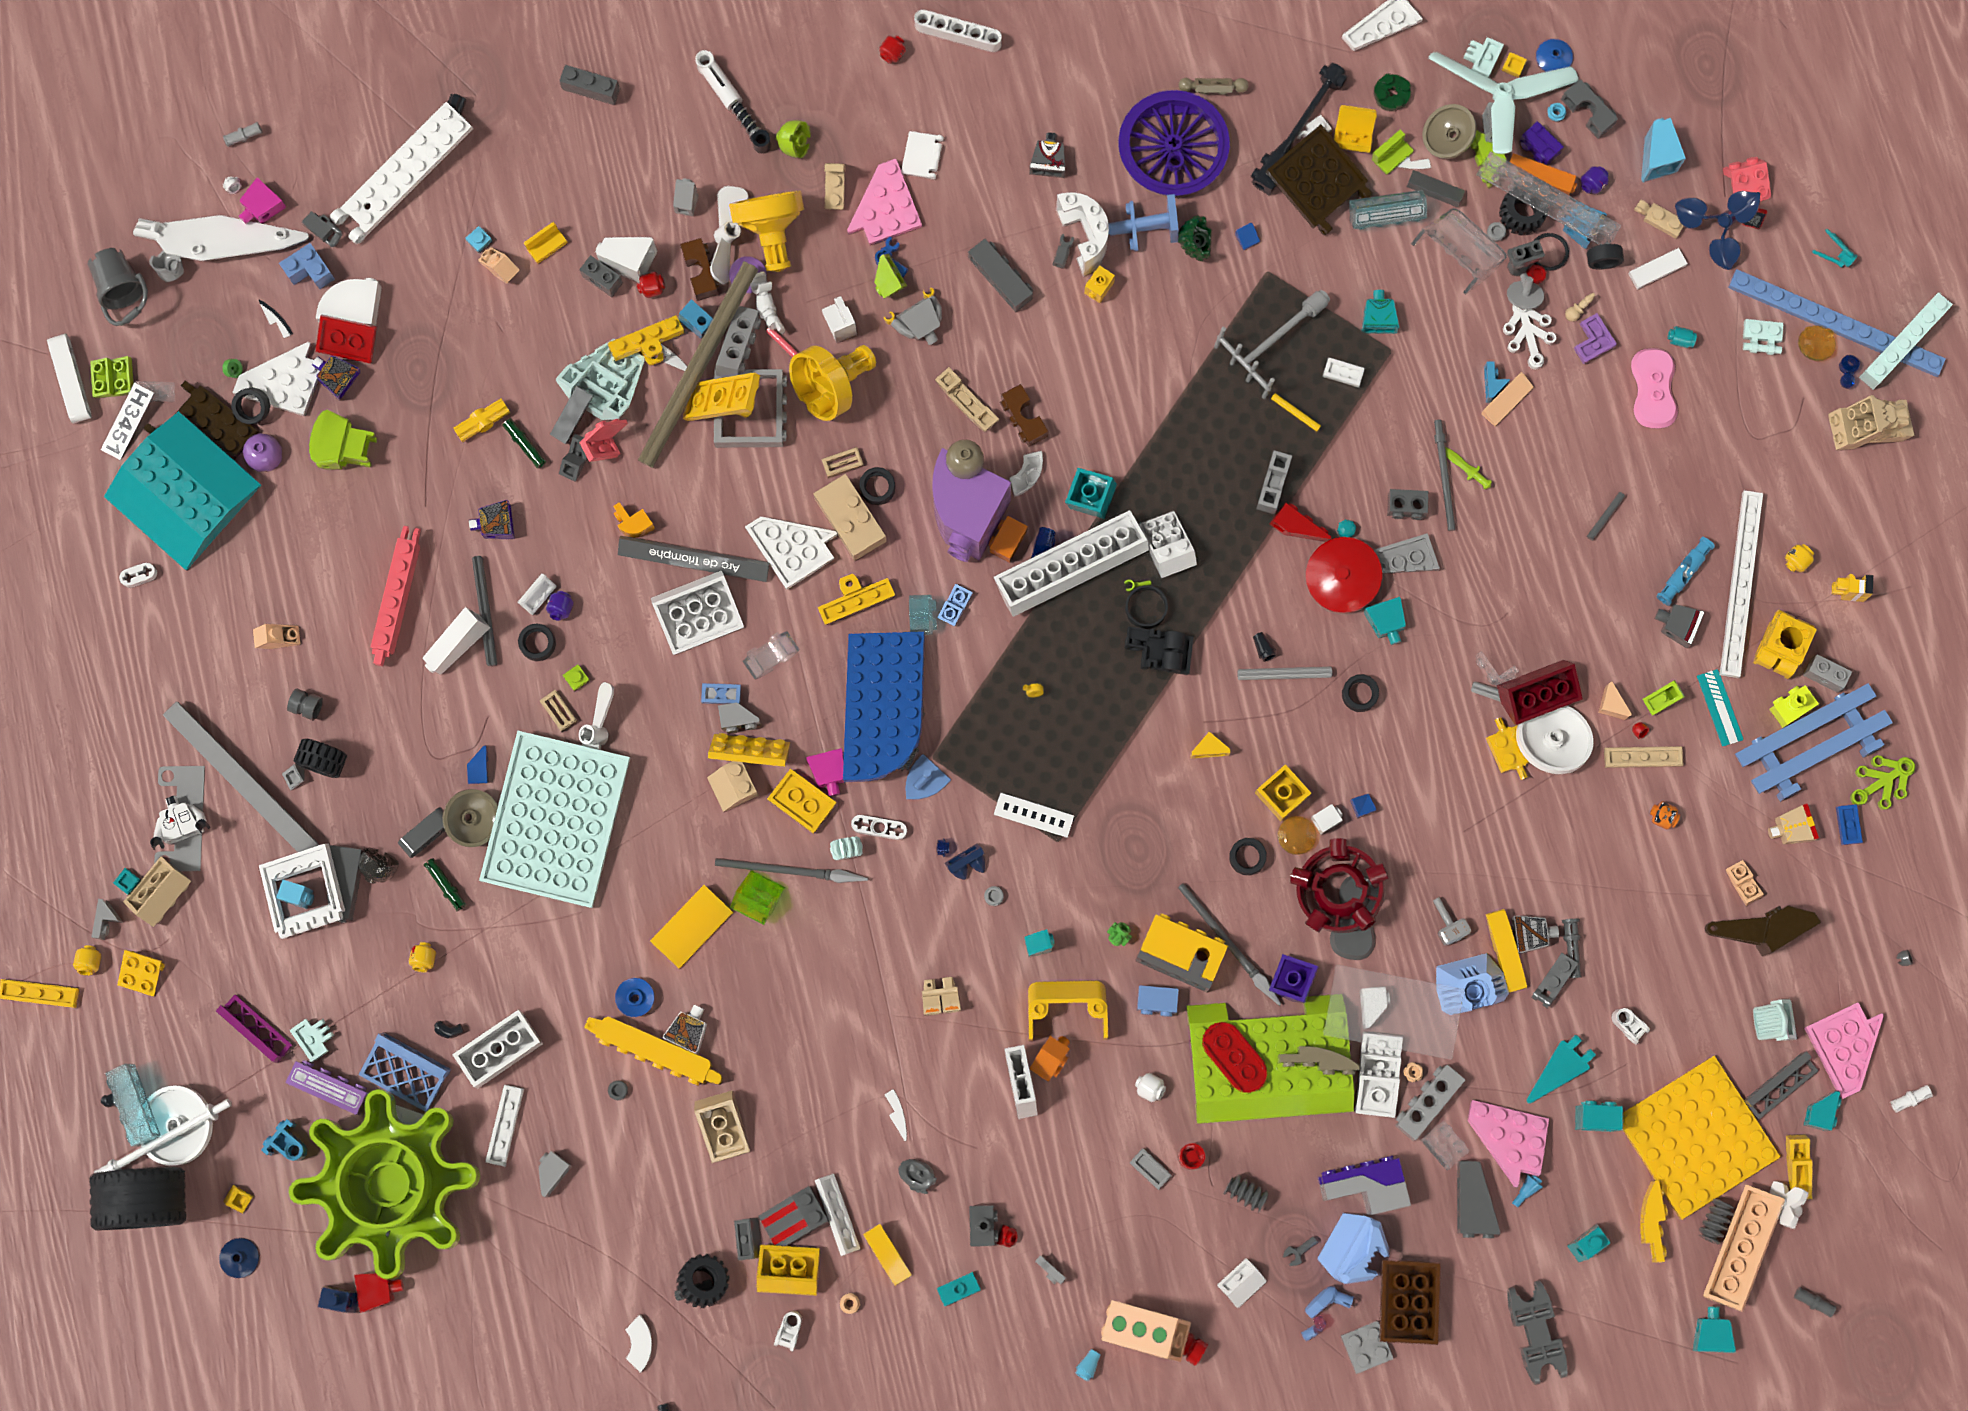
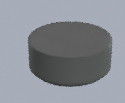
(617, 1090)

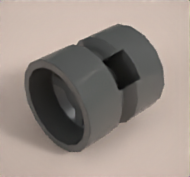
(307, 705)

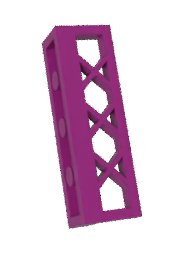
(250, 1035)

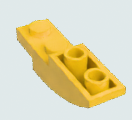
(1652, 1212)

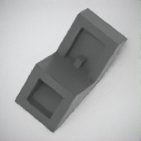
(574, 461)

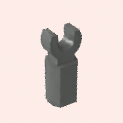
(1062, 252)

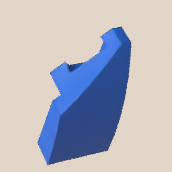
(477, 767)

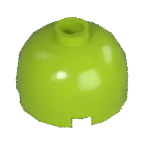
(793, 138)

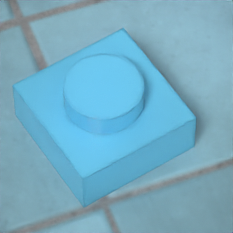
(478, 239)

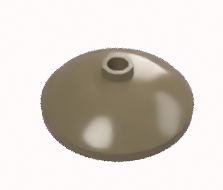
(1443, 124)
(482, 814)

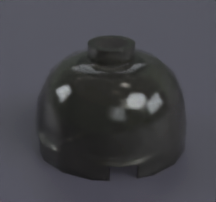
(376, 866)

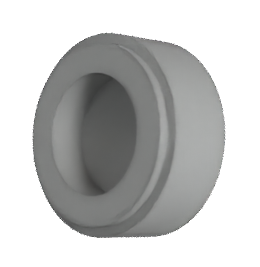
(1496, 231)
(993, 896)

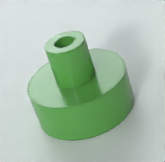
(232, 368)

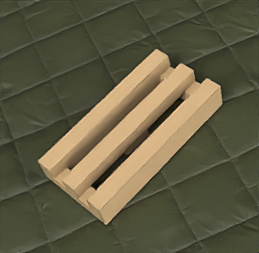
(844, 469)
(567, 723)

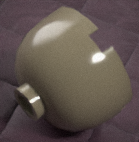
(964, 459)

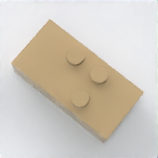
(850, 517)

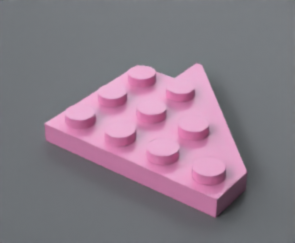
(886, 206)
(1511, 1138)

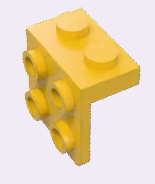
(1355, 128)

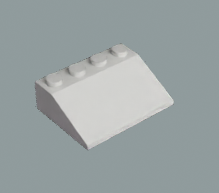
(697, 612)

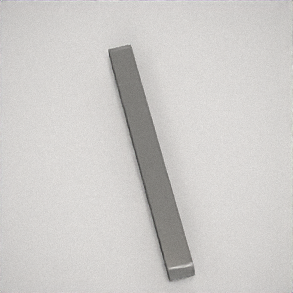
(239, 778)

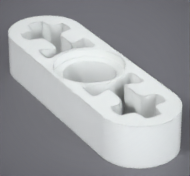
(863, 830)

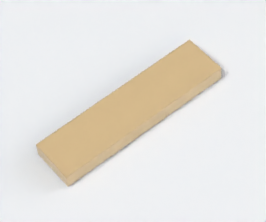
(1643, 757)

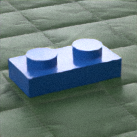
(1849, 824)

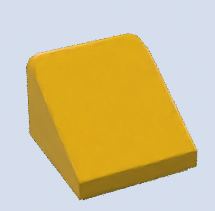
(237, 1199)

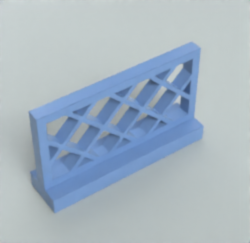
(409, 1055)

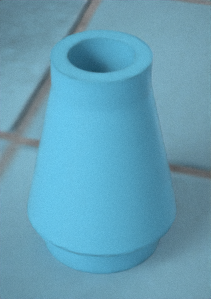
(1087, 1367)

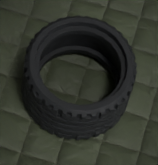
(137, 1198)

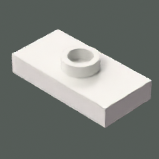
(1343, 372)
(537, 594)

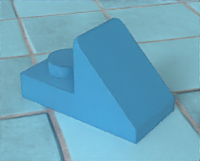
(1493, 385)

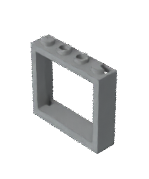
(781, 417)

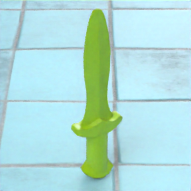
(1472, 472)

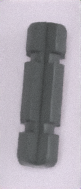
(705, 1286)

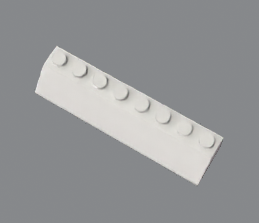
(1071, 563)

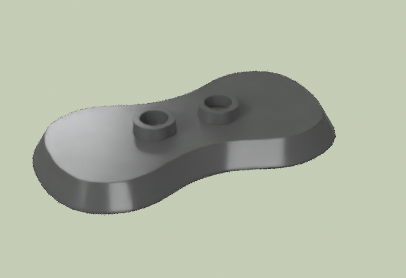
(1359, 943)

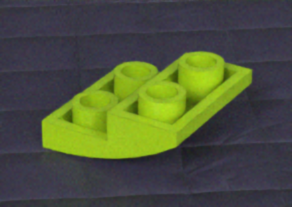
(111, 377)

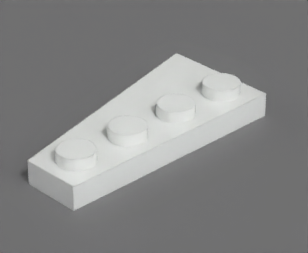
(1381, 23)

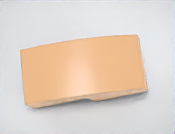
(1744, 883)

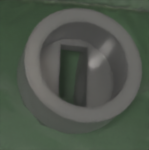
(1905, 957)

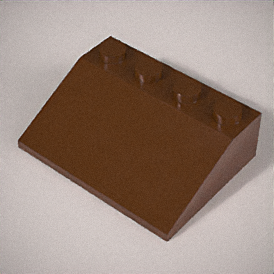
(1409, 1302)

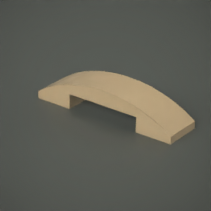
(966, 401)

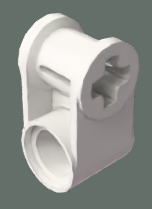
(1633, 1027)
(788, 1332)

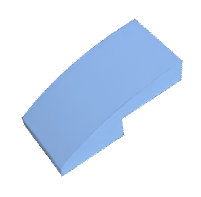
(955, 605)

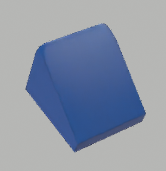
(1247, 236)

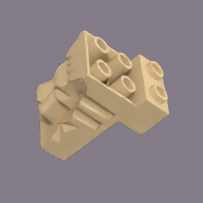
(1870, 422)

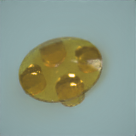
(1817, 343)
(1297, 835)

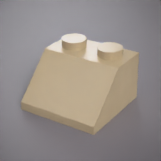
(732, 785)

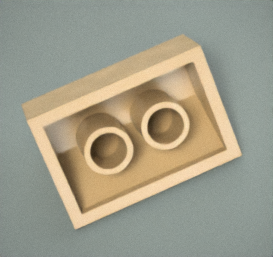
(157, 891)

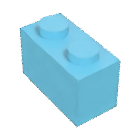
(295, 894)

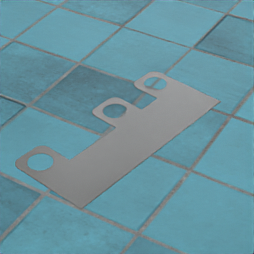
(190, 791)

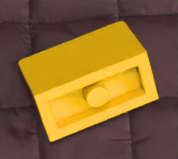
(545, 243)

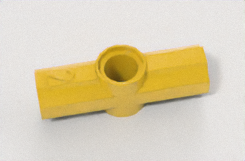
(481, 420)

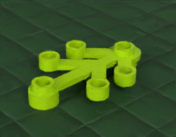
(1885, 780)

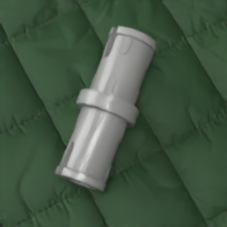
(242, 134)

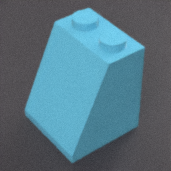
(1661, 151)

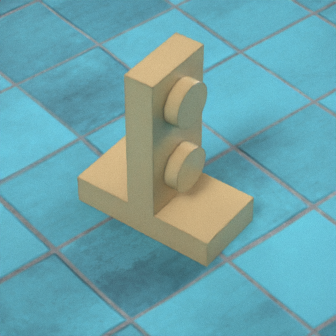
(834, 185)

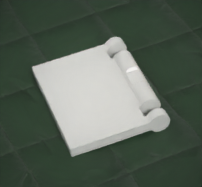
(922, 155)

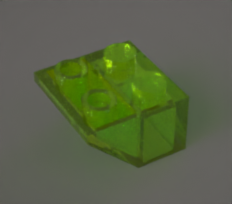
(757, 897)

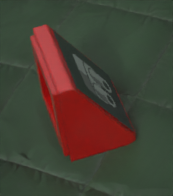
(1757, 221)

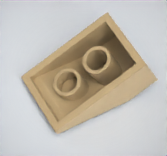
(721, 1126)

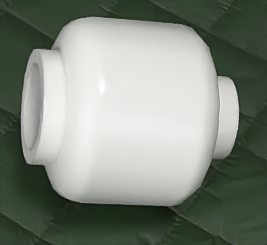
(1150, 1087)

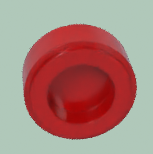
(1537, 273)

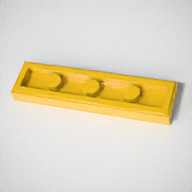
(39, 993)

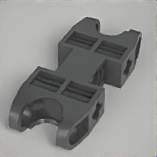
(1537, 1332)

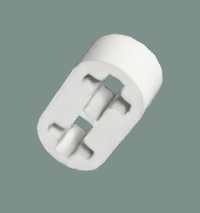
(136, 571)

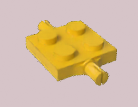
(1506, 749)

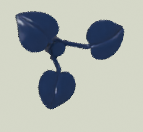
(1741, 206)

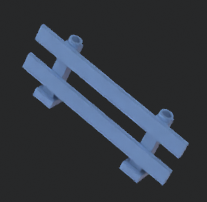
(1859, 730)

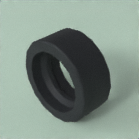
(1605, 256)
(237, 408)
(877, 471)
(534, 628)
(1360, 707)
(1233, 856)

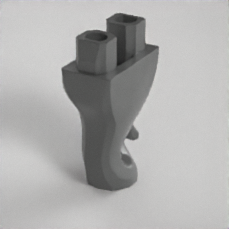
(1523, 256)

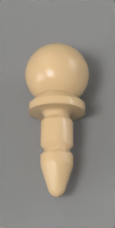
(1573, 313)

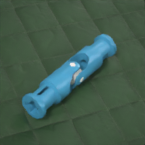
(1685, 571)

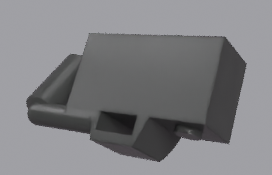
(322, 229)

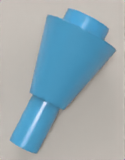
(1529, 1187)

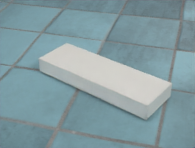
(1657, 268)

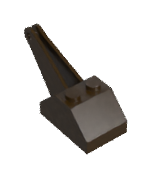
(1768, 932)

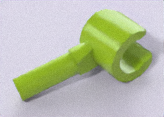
(1136, 584)

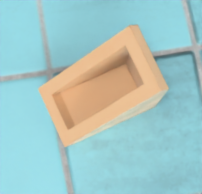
(1613, 704)

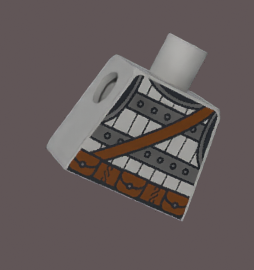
(1532, 933)

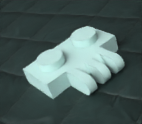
(1483, 55)
(312, 1038)

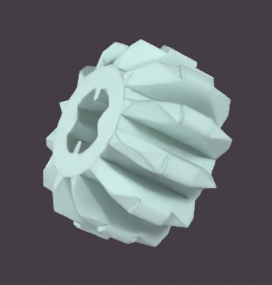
(846, 848)

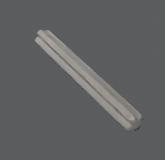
(1284, 673)

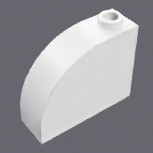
(352, 301)
(1021, 1082)

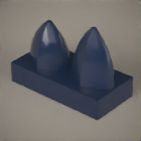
(971, 856)

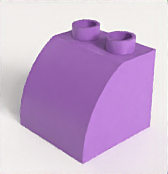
(968, 508)

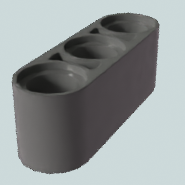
(423, 833)

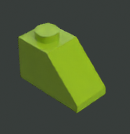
(888, 278)

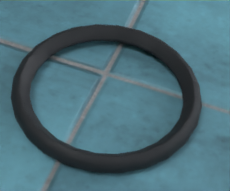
(1565, 246)

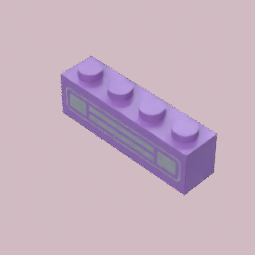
(327, 1087)

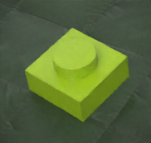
(576, 677)

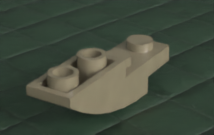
(1326, 1060)

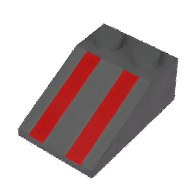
(793, 1217)

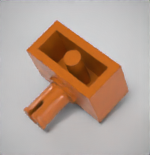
(1051, 1058)

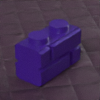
(1541, 144)

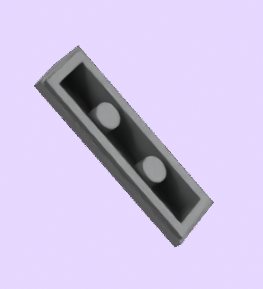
(1435, 188)

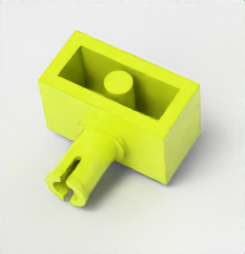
(1793, 706)

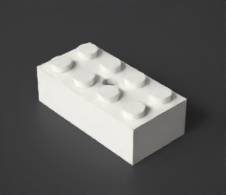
(479, 1057)

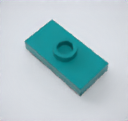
(958, 1289)

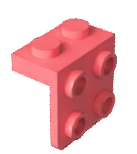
(1749, 177)
(599, 442)

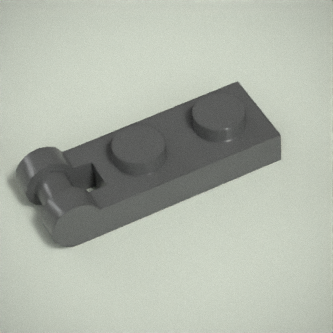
(1555, 980)

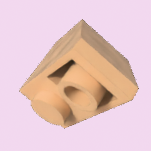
(498, 264)
(276, 636)

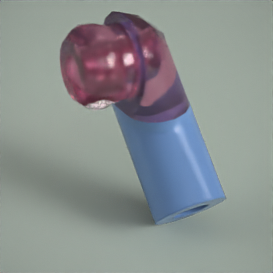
(1314, 1330)

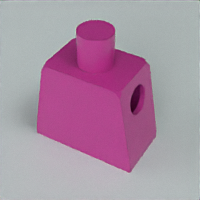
(260, 203)
(828, 770)

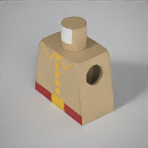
(1795, 826)

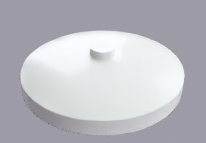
(1556, 741)
(172, 1108)

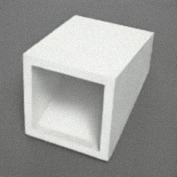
(627, 255)

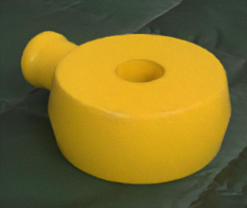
(1033, 690)

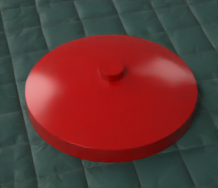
(1344, 575)

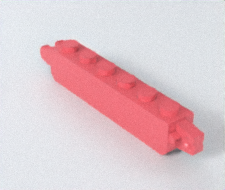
(395, 596)

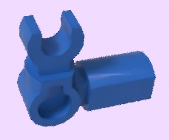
(889, 249)

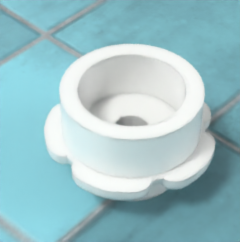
(232, 185)

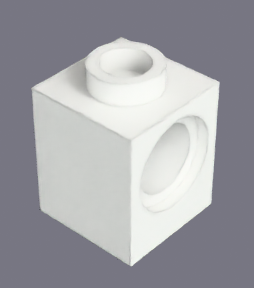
(1327, 819)

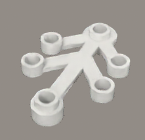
(1528, 330)

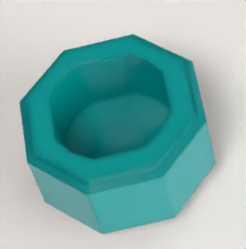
(1346, 528)

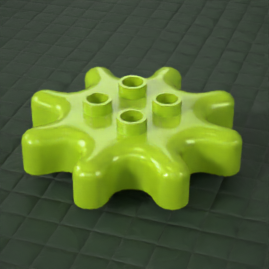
(384, 1181)

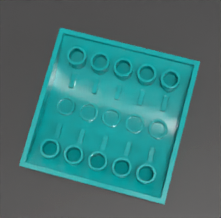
(180, 489)

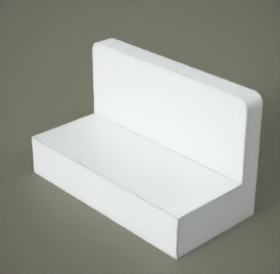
(1242, 1283)

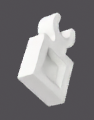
(1313, 124)

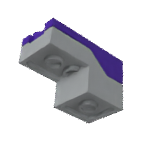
(1380, 1184)

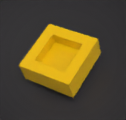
(1514, 65)

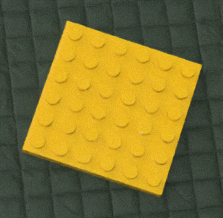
(1698, 1137)

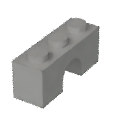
(1274, 482)

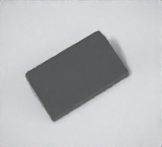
(747, 1238)

